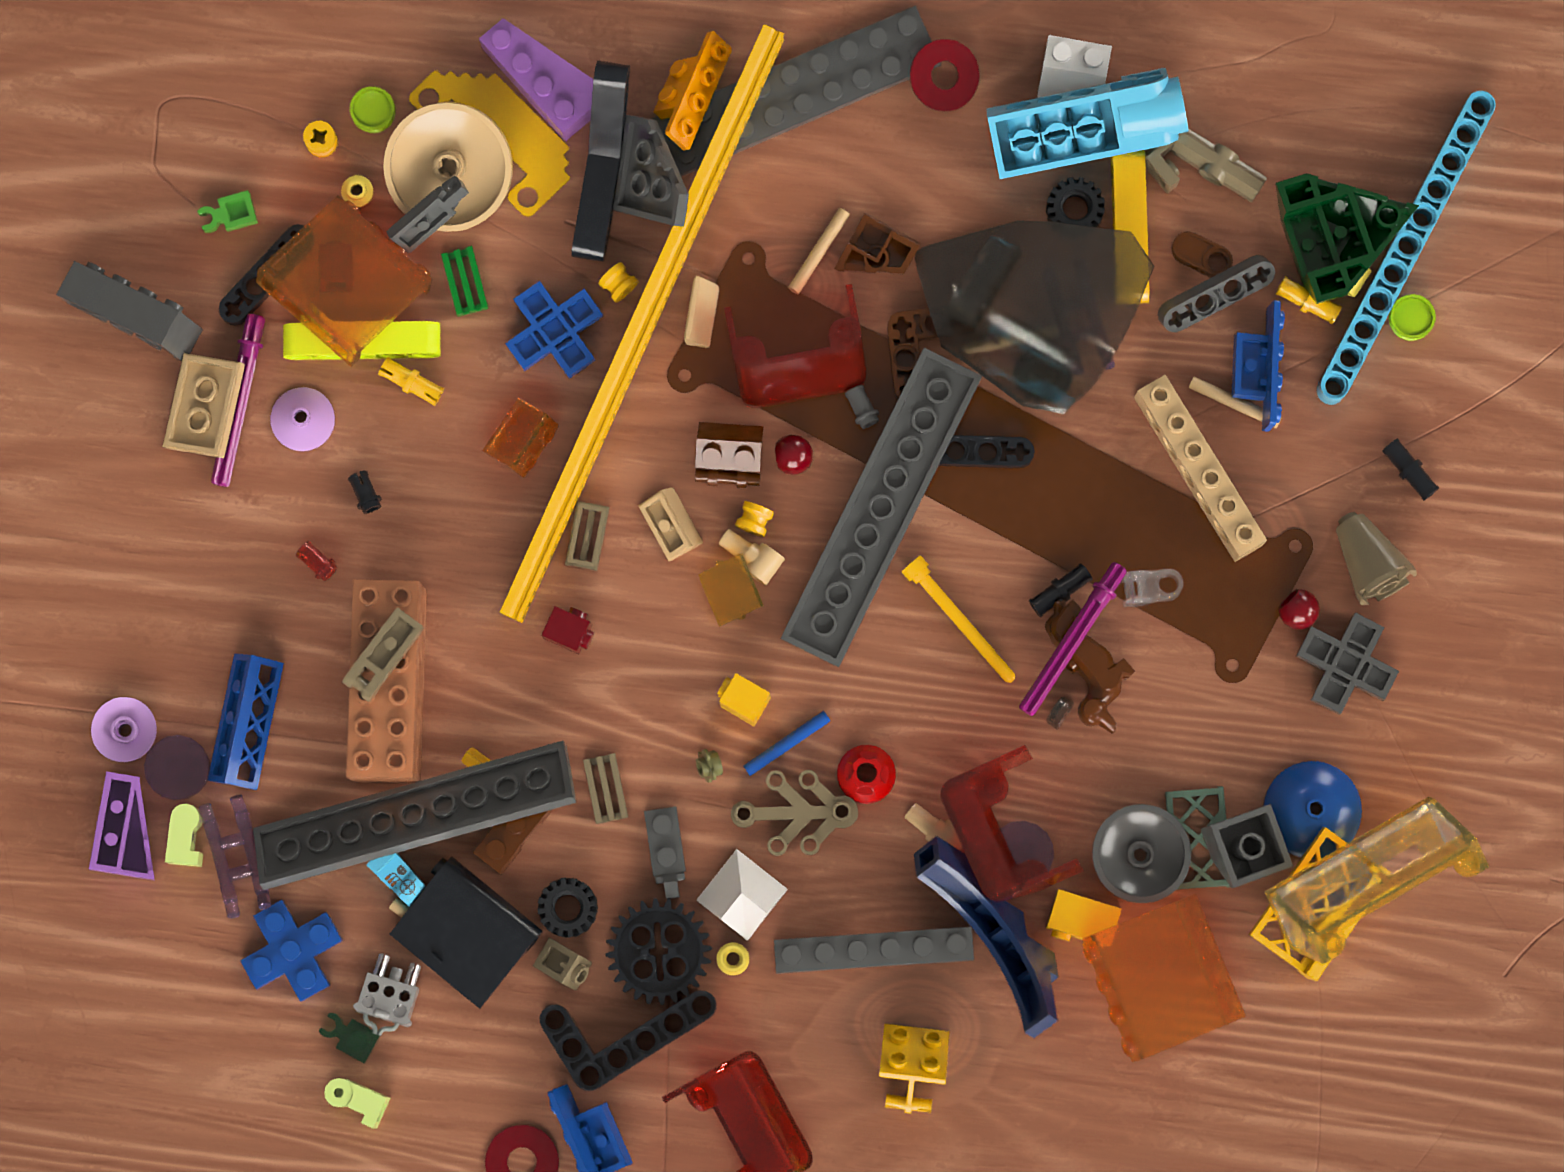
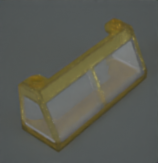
(1369, 874)

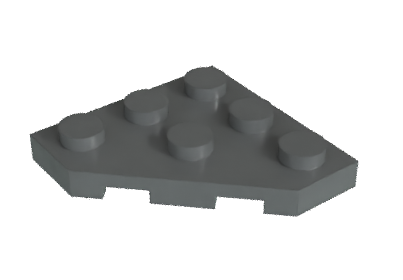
(648, 175)

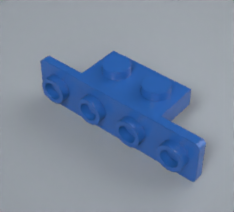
(1256, 366)
(591, 1134)

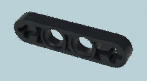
(232, 296)
(972, 459)

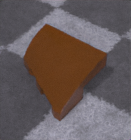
(877, 249)

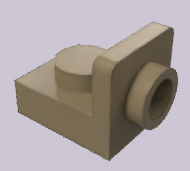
(1162, 171)
(562, 964)

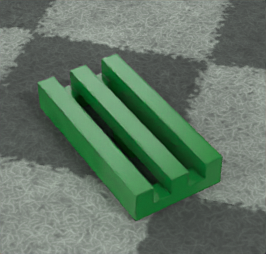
(458, 255)

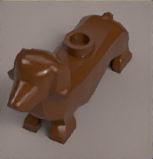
(1094, 666)

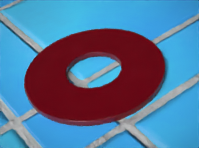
(922, 81)
(525, 1137)

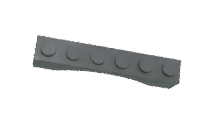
(873, 950)

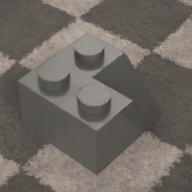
(1247, 846)

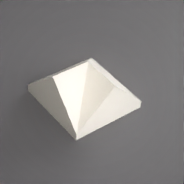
(742, 894)

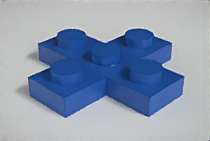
(554, 329)
(291, 950)

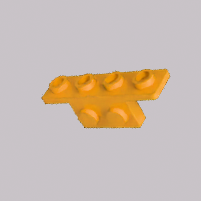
(690, 89)

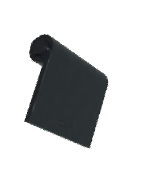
(465, 931)

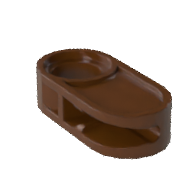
(1195, 250)

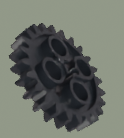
(628, 954)

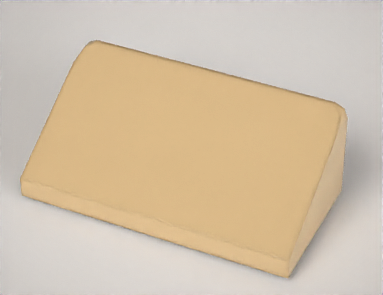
(701, 312)
(670, 523)

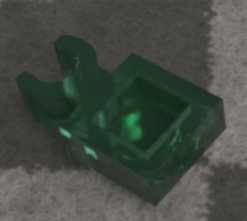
(355, 1038)

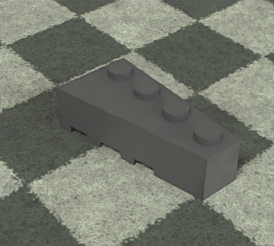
(130, 310)

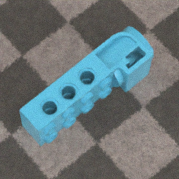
(1087, 123)

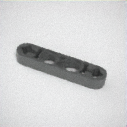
(1215, 289)

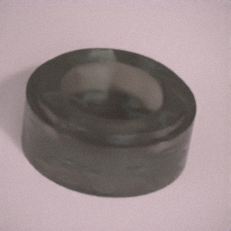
(1060, 712)

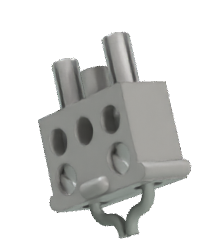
(388, 1008)

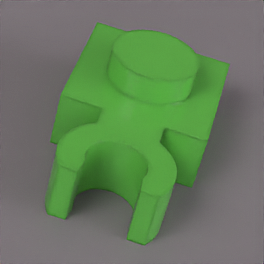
(234, 212)

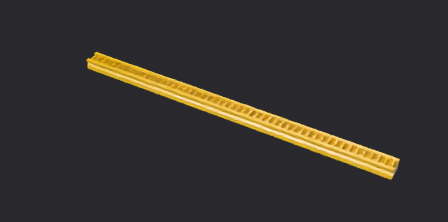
(642, 326)

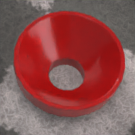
(866, 792)

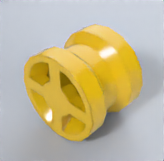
(323, 145)
(618, 282)
(754, 519)

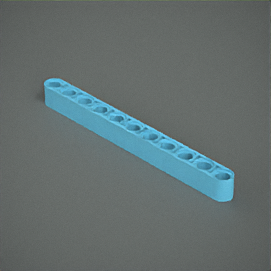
(1412, 233)

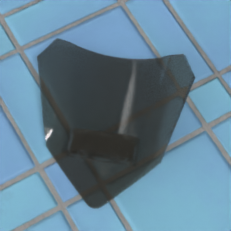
(1035, 304)

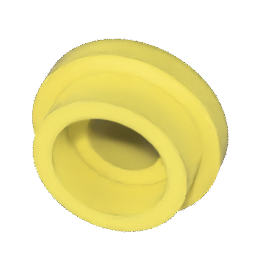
(362, 199)
(729, 948)

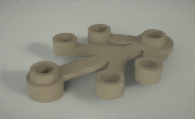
(800, 812)

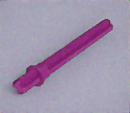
(247, 355)
(1096, 602)

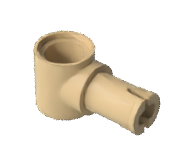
(760, 559)
(932, 826)

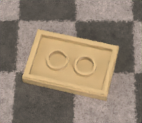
(203, 405)

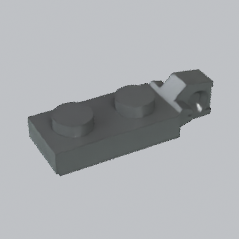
(428, 215)
(666, 849)

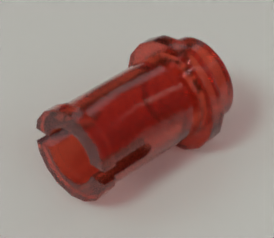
(316, 561)

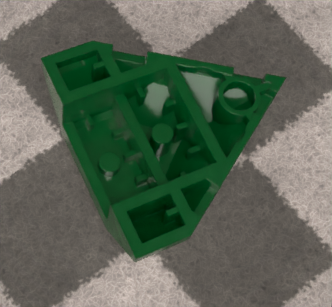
(1336, 231)

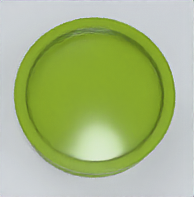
(372, 109)
(1412, 317)

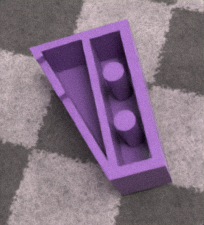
(121, 830)

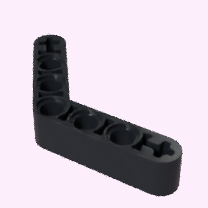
(603, 160)

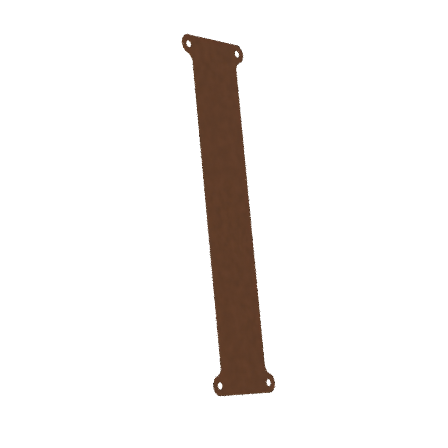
(1063, 506)

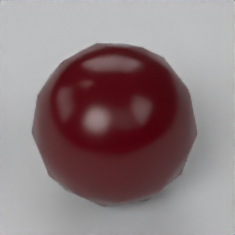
(793, 454)
(1299, 609)

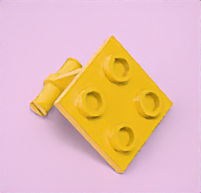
(913, 1056)

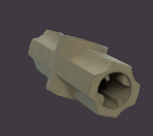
(1219, 165)

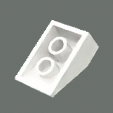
(1072, 65)

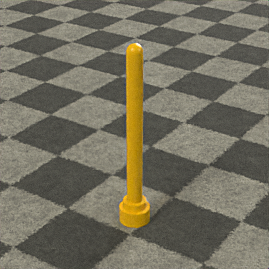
(920, 573)

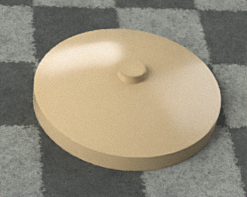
(448, 142)

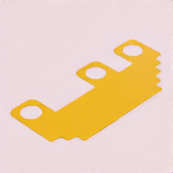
(530, 139)

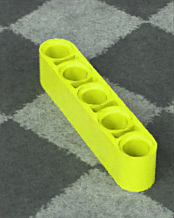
(396, 341)

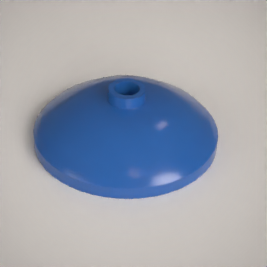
(1311, 783)

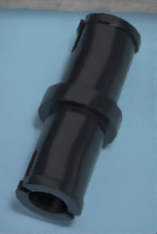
(1410, 469)
(1060, 589)

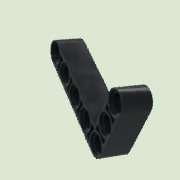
(627, 1043)

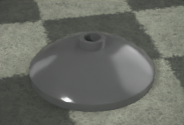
(1158, 836)

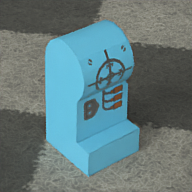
(398, 877)

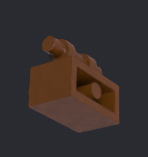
(728, 449)

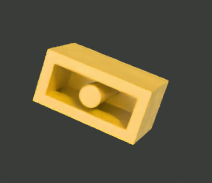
(743, 698)
(1079, 916)

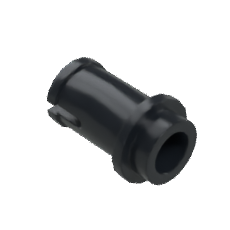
(365, 492)

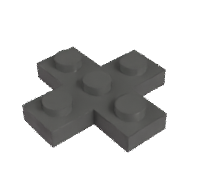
(1347, 663)

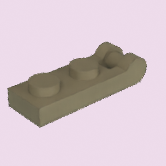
(383, 653)

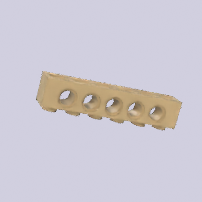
(1200, 468)

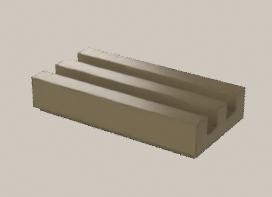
(582, 563)
(599, 761)

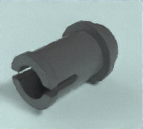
(862, 407)

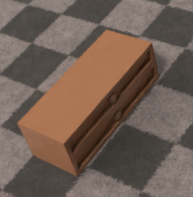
(387, 731)

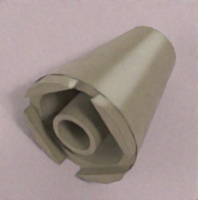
(1371, 559)

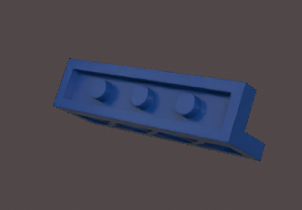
(239, 719)

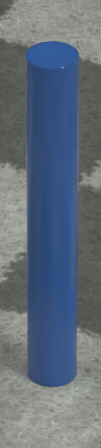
(786, 743)

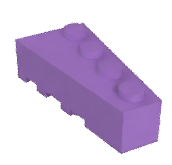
(544, 78)

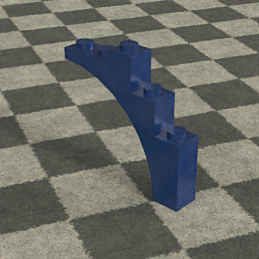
(1002, 928)

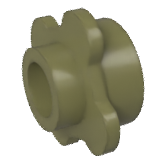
(709, 765)

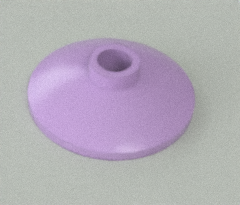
(313, 430)
(108, 724)

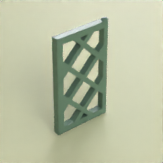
(1220, 816)

